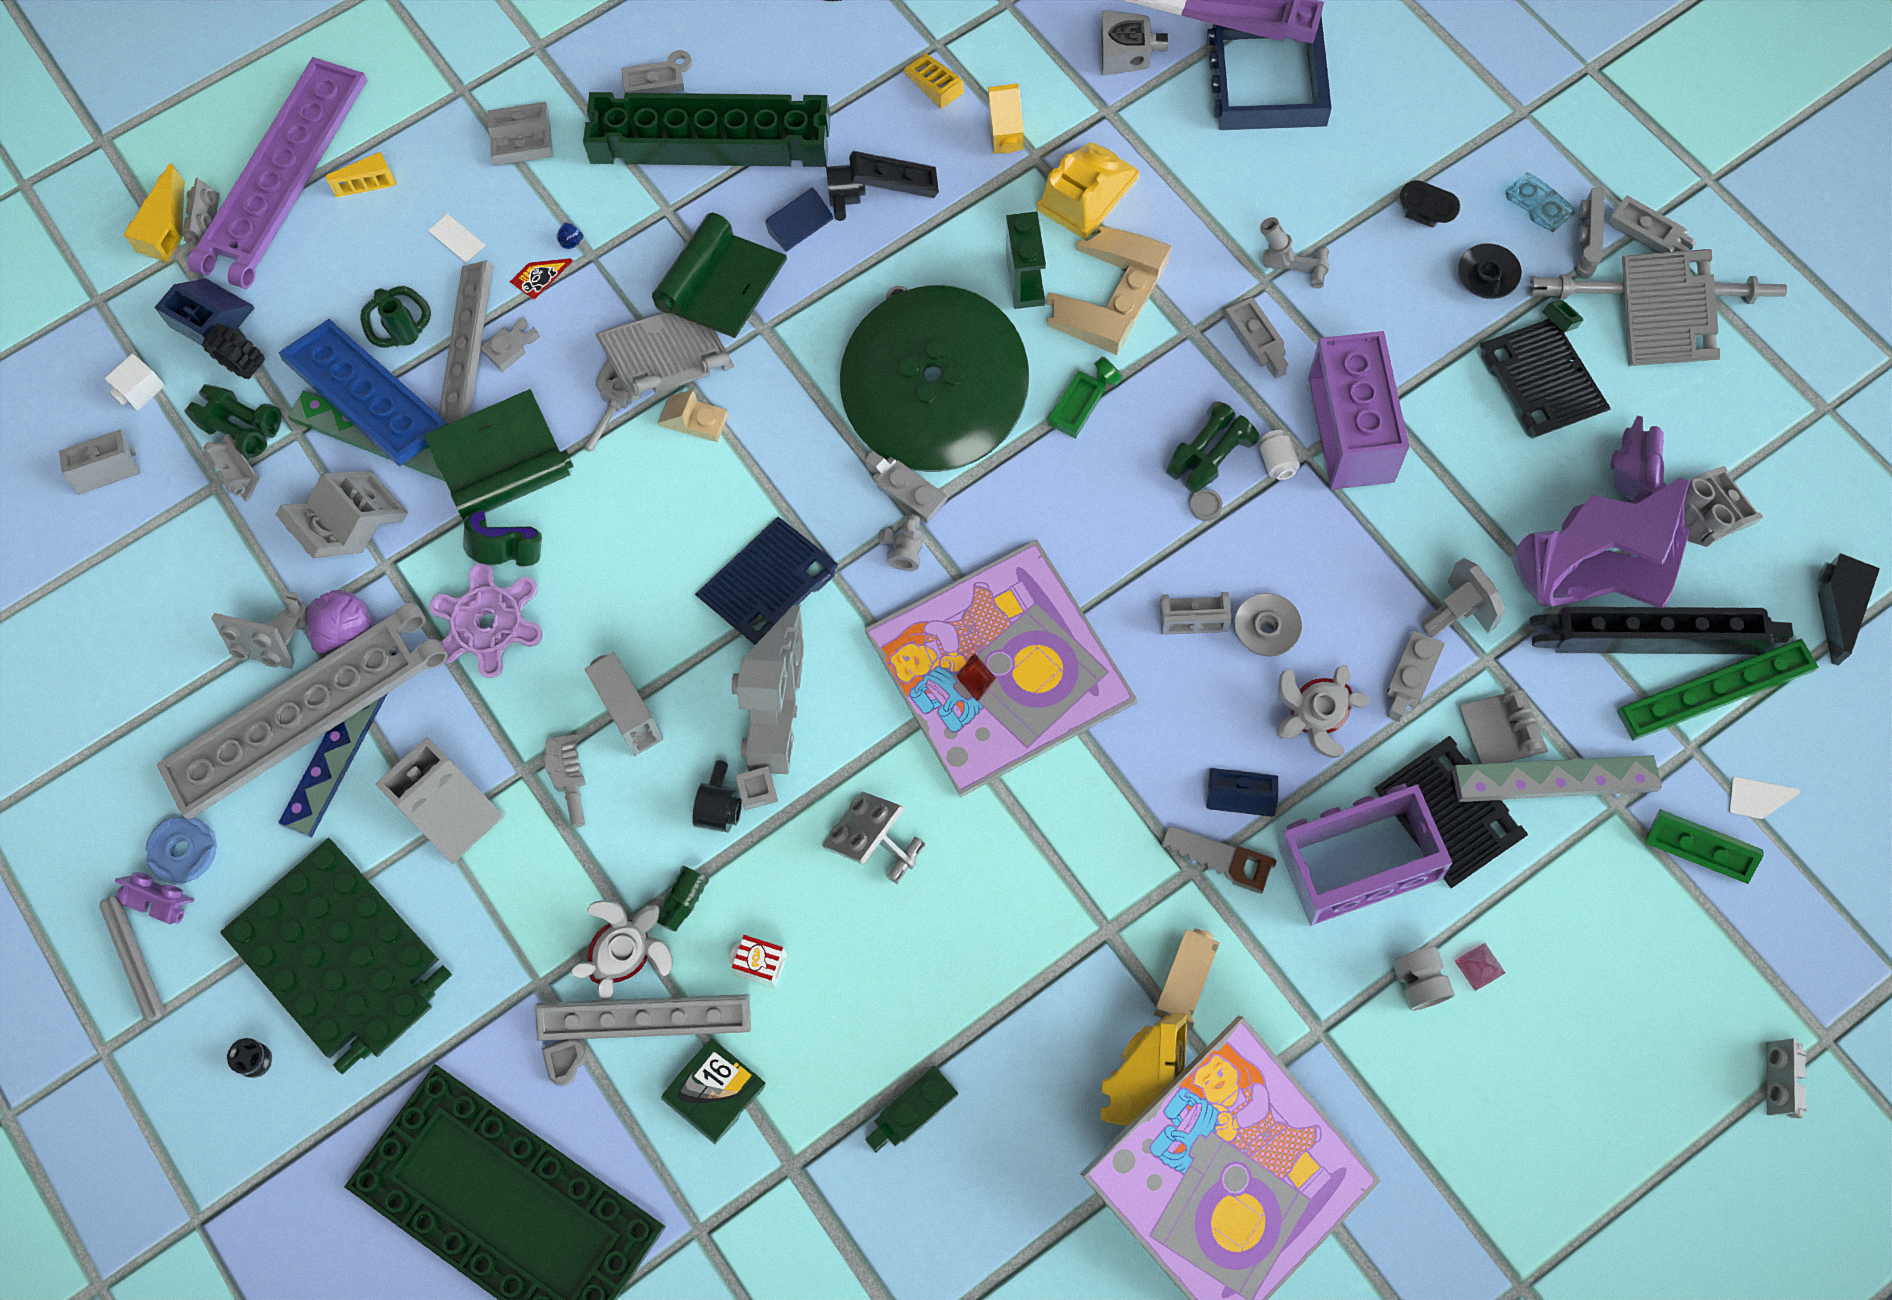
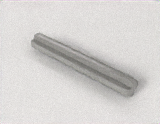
(132, 959)

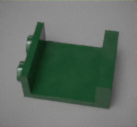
(1025, 259)

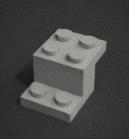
(341, 514)

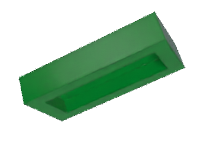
(1077, 404)

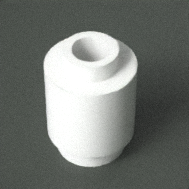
(1279, 455)

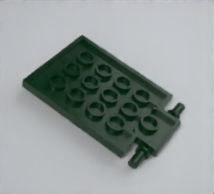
(337, 956)

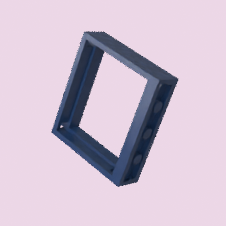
(1269, 115)

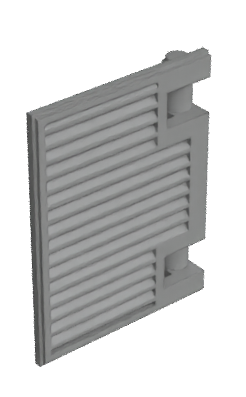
(1670, 307)
(663, 351)

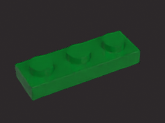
(1704, 846)

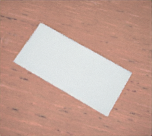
(456, 238)

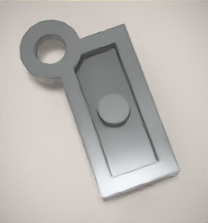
(657, 77)

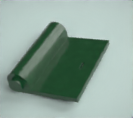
(712, 276)
(502, 459)

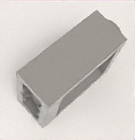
(623, 703)

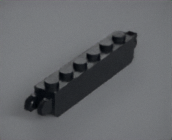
(1660, 630)

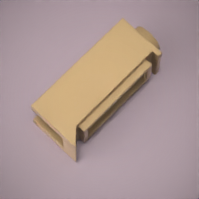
(1187, 975)

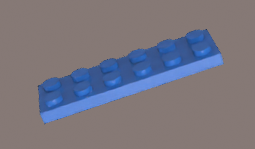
(362, 391)

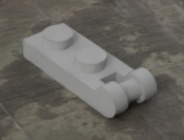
(1591, 232)

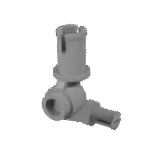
(1282, 256)

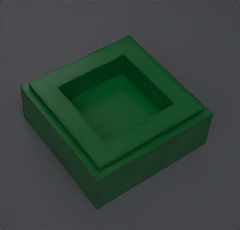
(1563, 315)

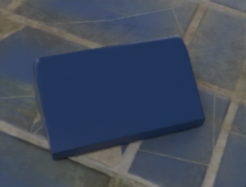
(798, 219)
(1242, 792)

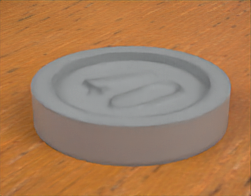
(1206, 505)

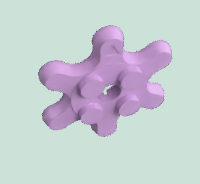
(482, 600)

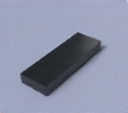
(893, 174)

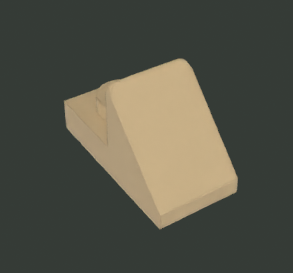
(692, 417)

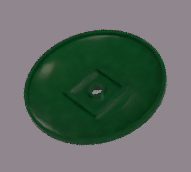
(943, 420)

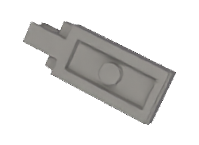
(1258, 335)
(905, 486)
(1413, 673)

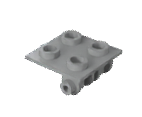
(1503, 727)

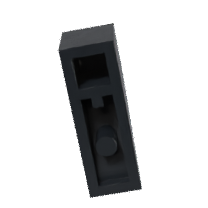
(1843, 602)

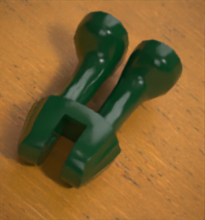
(223, 404)
(1205, 466)

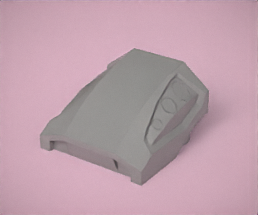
(1716, 508)

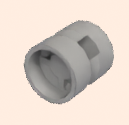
(1423, 978)

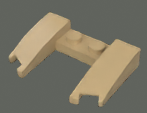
(1110, 326)

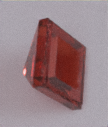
(976, 677)

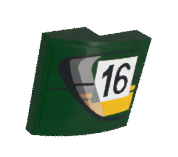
(713, 1091)

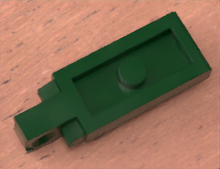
(912, 1110)

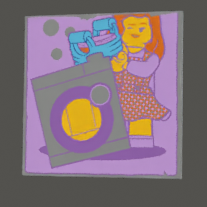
(1031, 637)
(1231, 1173)

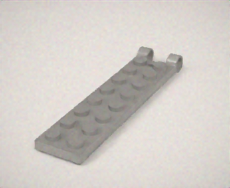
(298, 712)

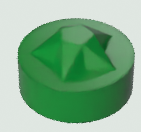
(1107, 372)

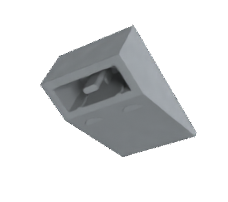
(439, 800)

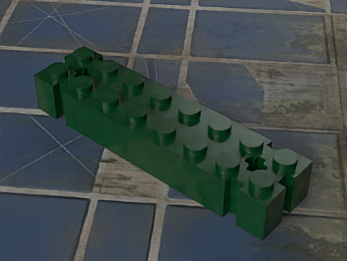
(707, 129)

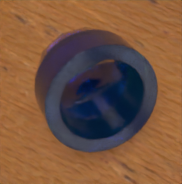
(569, 236)

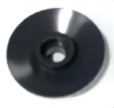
(1492, 261)

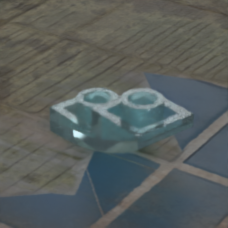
(1540, 200)

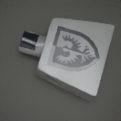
(1128, 42)

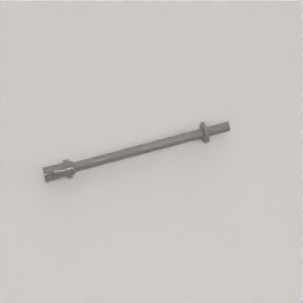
(1565, 286)

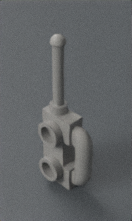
(611, 392)

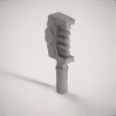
(564, 773)

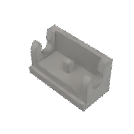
(98, 462)
(1195, 615)

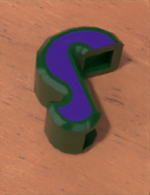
(500, 544)

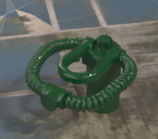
(395, 317)

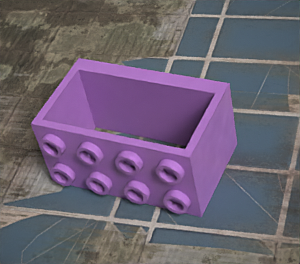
(1358, 410)
(1376, 887)

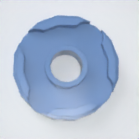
(194, 862)

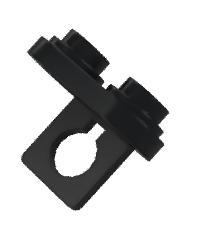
(1429, 203)

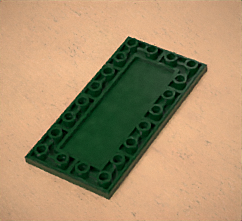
(501, 1200)

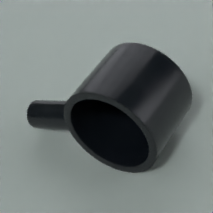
(842, 190)
(716, 805)

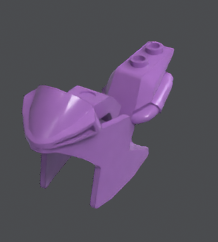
(1645, 527)

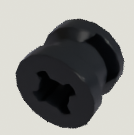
(242, 1053)

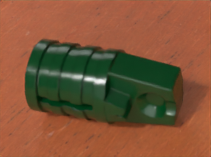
(681, 898)

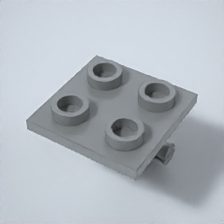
(261, 641)
(866, 828)

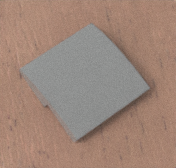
(520, 133)

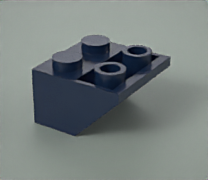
(198, 306)

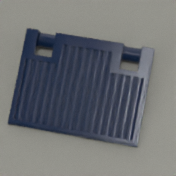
(766, 579)

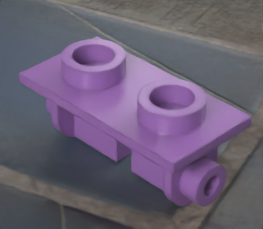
(165, 899)

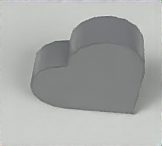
(563, 1060)

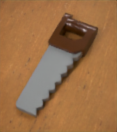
(1221, 857)

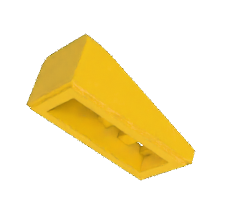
(938, 95)
(361, 176)

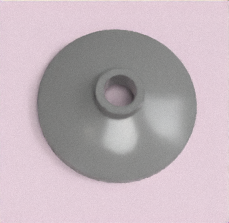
(1270, 611)

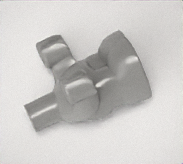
(906, 545)

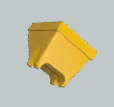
(1086, 188)
(1149, 1066)

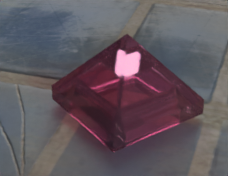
(1480, 967)

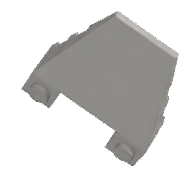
(768, 690)

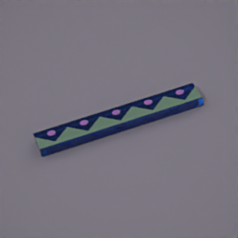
(327, 771)

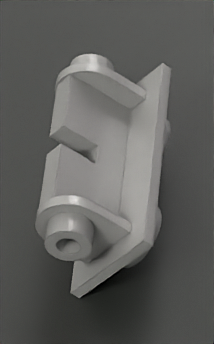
(201, 208)
(232, 466)
(1784, 1066)

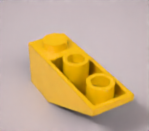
(160, 219)

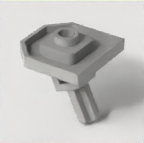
(1472, 595)

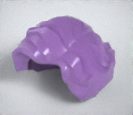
(336, 620)

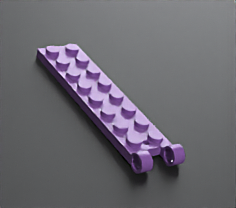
(278, 171)

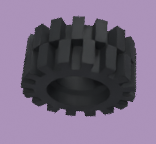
(233, 351)

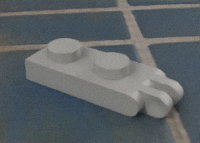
(1650, 227)

